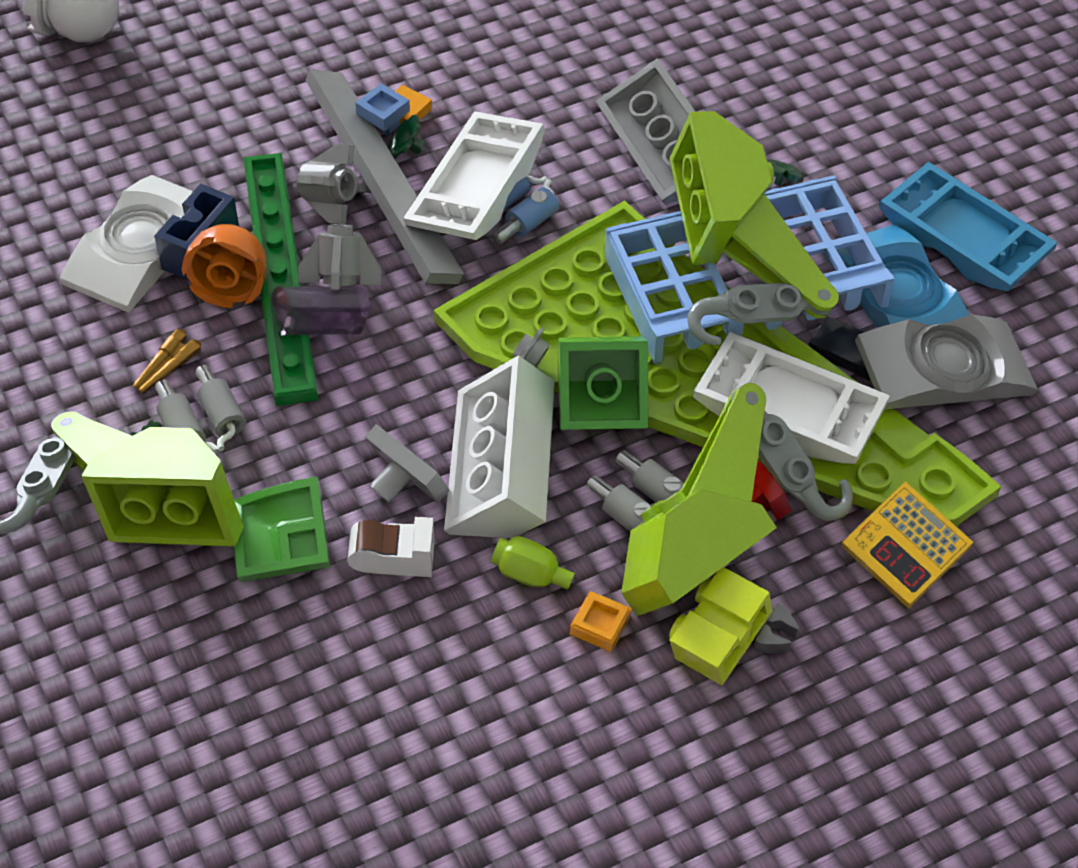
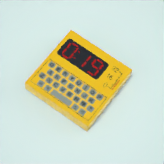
(907, 544)

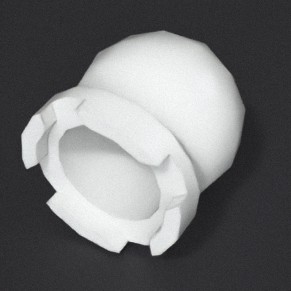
(72, 18)

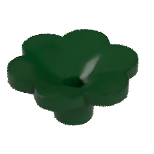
(406, 138)

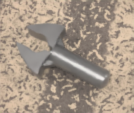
(773, 644)

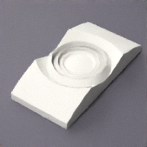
(477, 176)
(121, 256)
(822, 409)

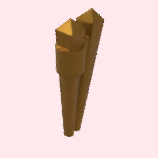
(169, 358)

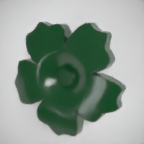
(783, 169)

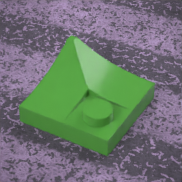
(282, 531)

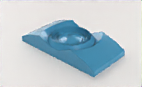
(967, 228)
(916, 289)

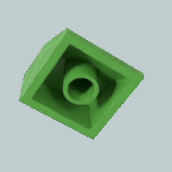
(603, 382)

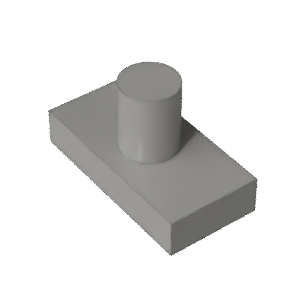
(402, 468)

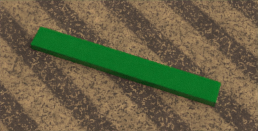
(272, 225)

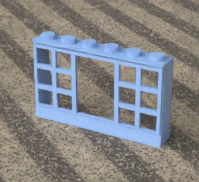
(788, 201)

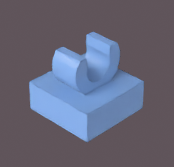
(383, 108)

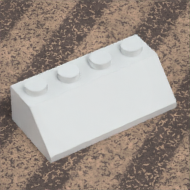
(501, 453)

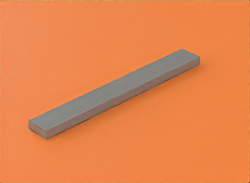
(383, 177)

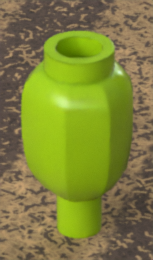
(529, 563)

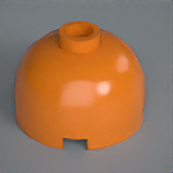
(225, 265)

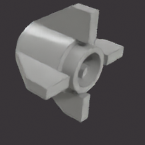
(329, 183)
(339, 258)

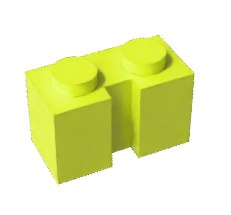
(721, 626)

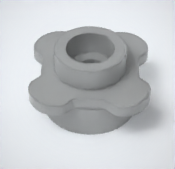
(532, 348)

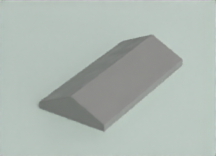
(648, 118)

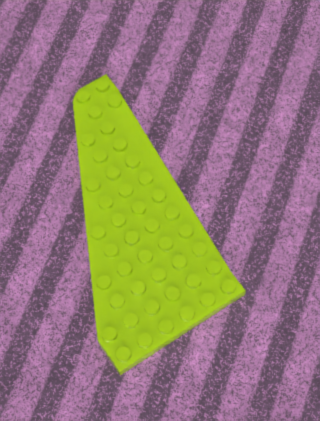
(575, 294)

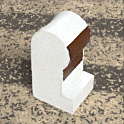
(392, 547)

